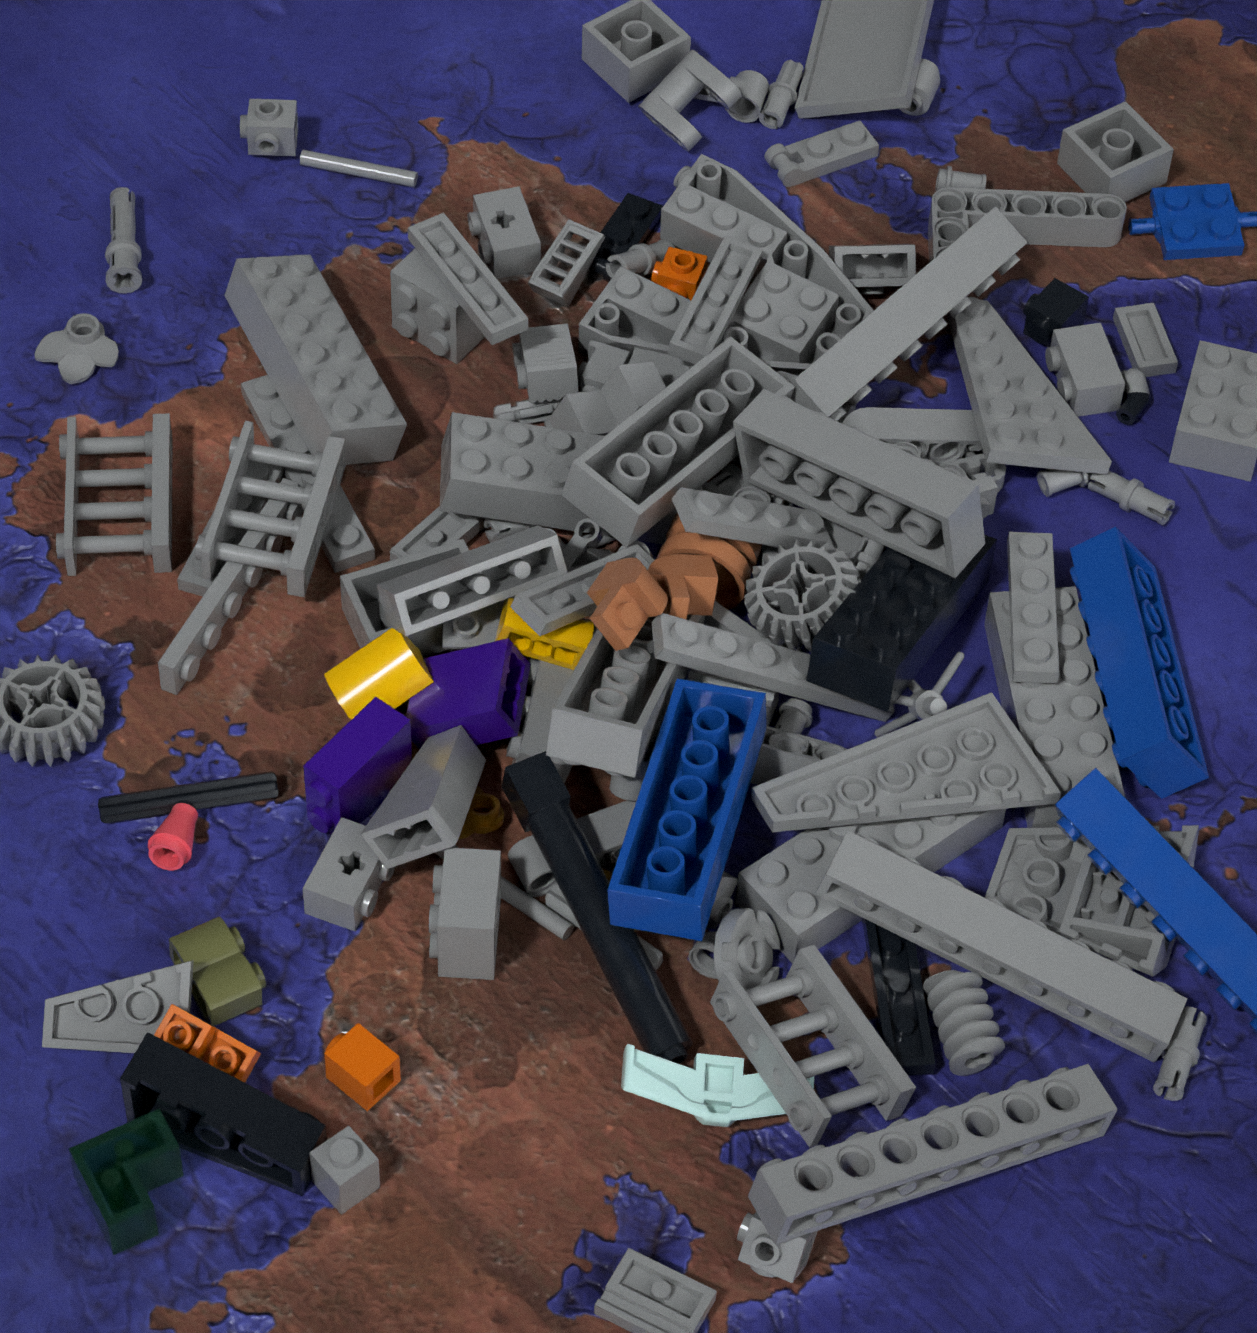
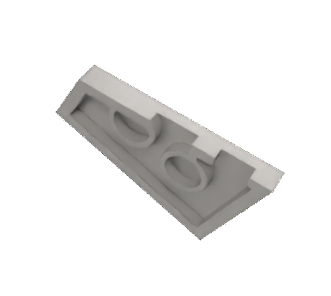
(116, 1012)

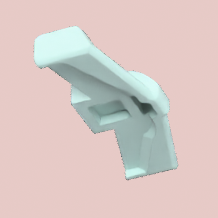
(710, 1091)

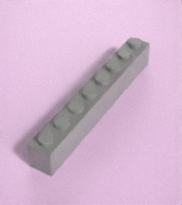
(907, 315)
(1002, 946)

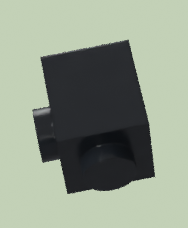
(1053, 309)

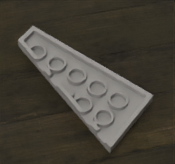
(1013, 401)
(935, 767)

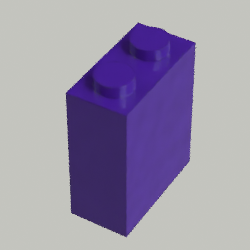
(474, 689)
(357, 766)

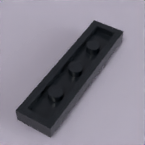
(899, 998)

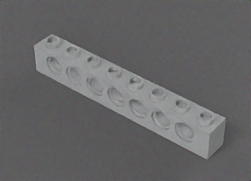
(930, 1152)

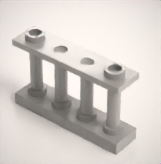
(154, 508)
(304, 531)
(843, 1023)

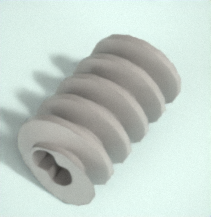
(963, 1020)

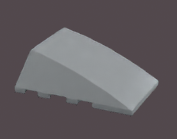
(1056, 883)

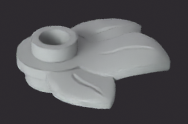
(78, 348)

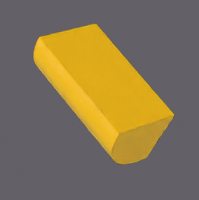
(559, 647)
(382, 669)

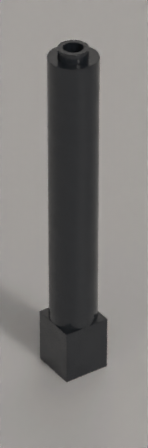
(544, 809)

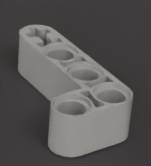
(937, 433)

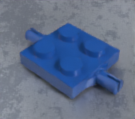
(1195, 221)

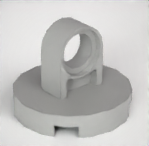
(739, 945)

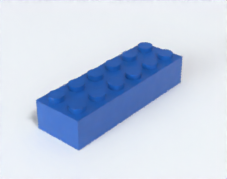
(1137, 664)
(687, 810)

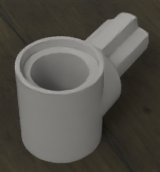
(749, 105)

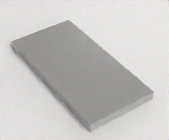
(863, 56)

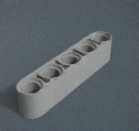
(603, 831)

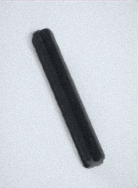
(198, 794)

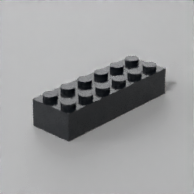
(893, 625)

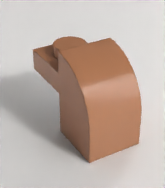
(688, 582)
(625, 600)

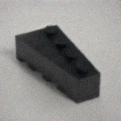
(221, 1115)

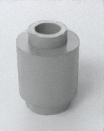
(925, 88)

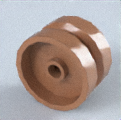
(731, 559)

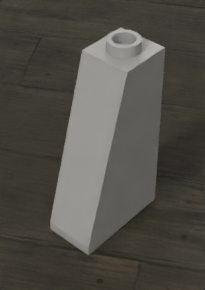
(427, 801)

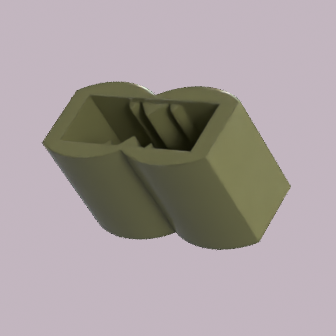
(222, 976)

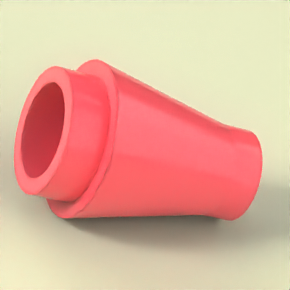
(173, 840)

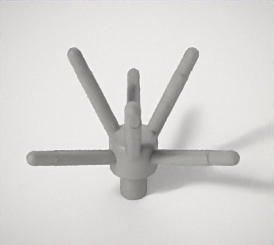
(923, 702)

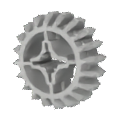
(782, 583)
(48, 723)

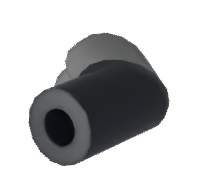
(1138, 396)

